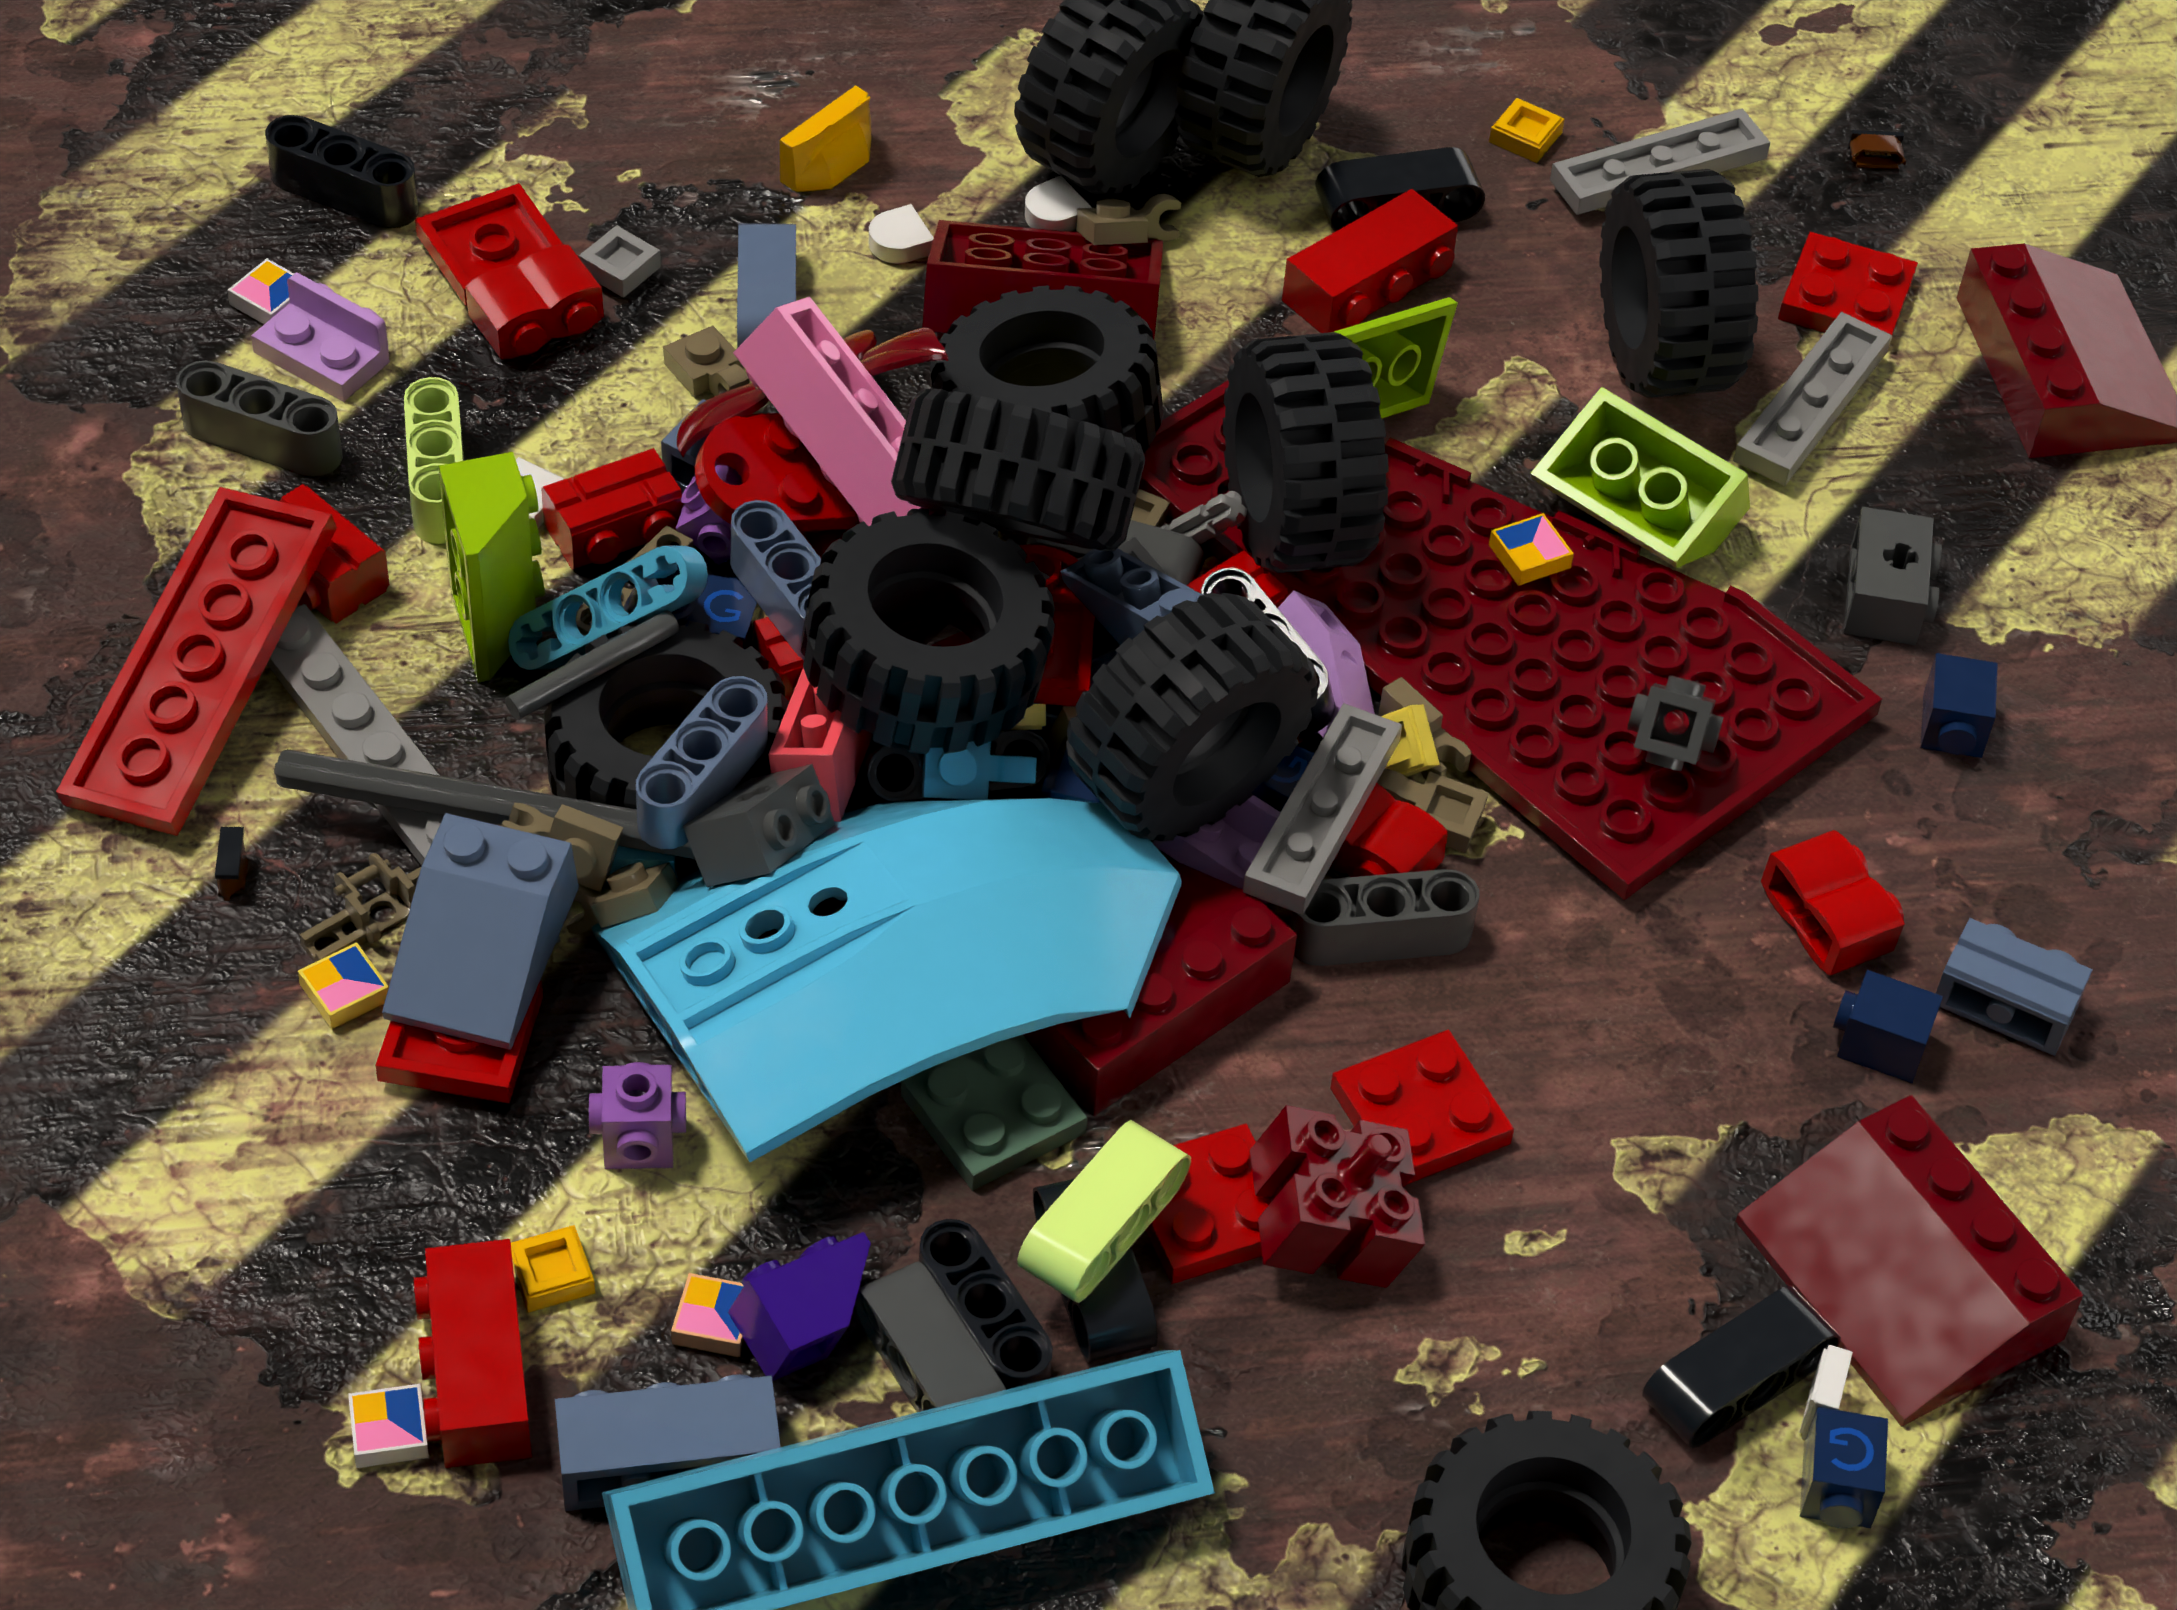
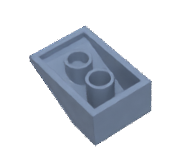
(480, 930)

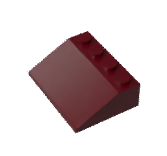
(987, 260)
(2066, 352)
(1209, 968)
(1912, 1261)

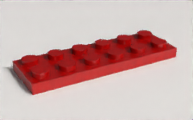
(197, 661)

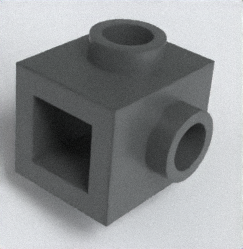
(1663, 746)

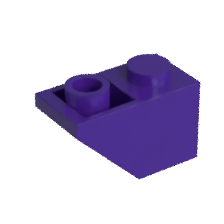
(801, 1308)

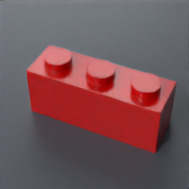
(1370, 263)
(473, 1354)

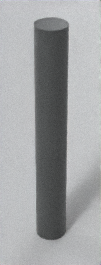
(592, 665)

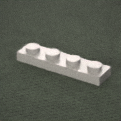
(1711, 144)
(1812, 398)
(1322, 809)

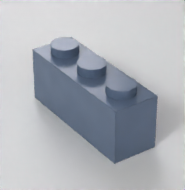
(659, 1432)

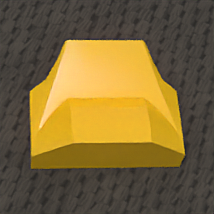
(828, 144)

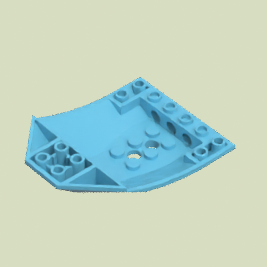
(950, 939)

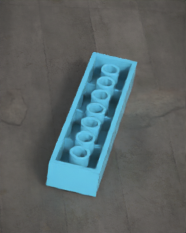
(912, 1491)

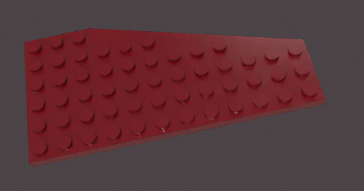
(1552, 667)

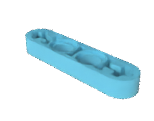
(605, 603)

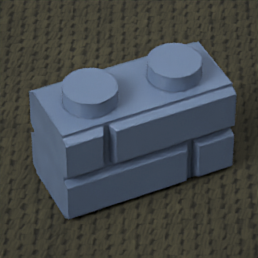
(2013, 985)

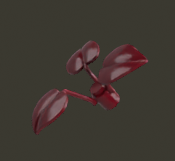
(901, 351)

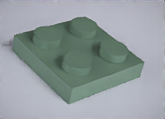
(994, 1109)

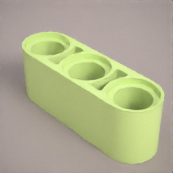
(431, 441)
(1104, 1211)

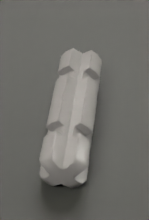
(1210, 519)

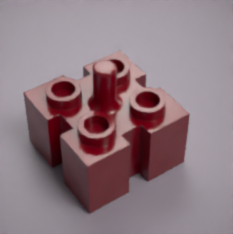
(1336, 1197)

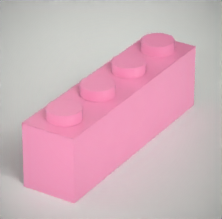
(829, 404)

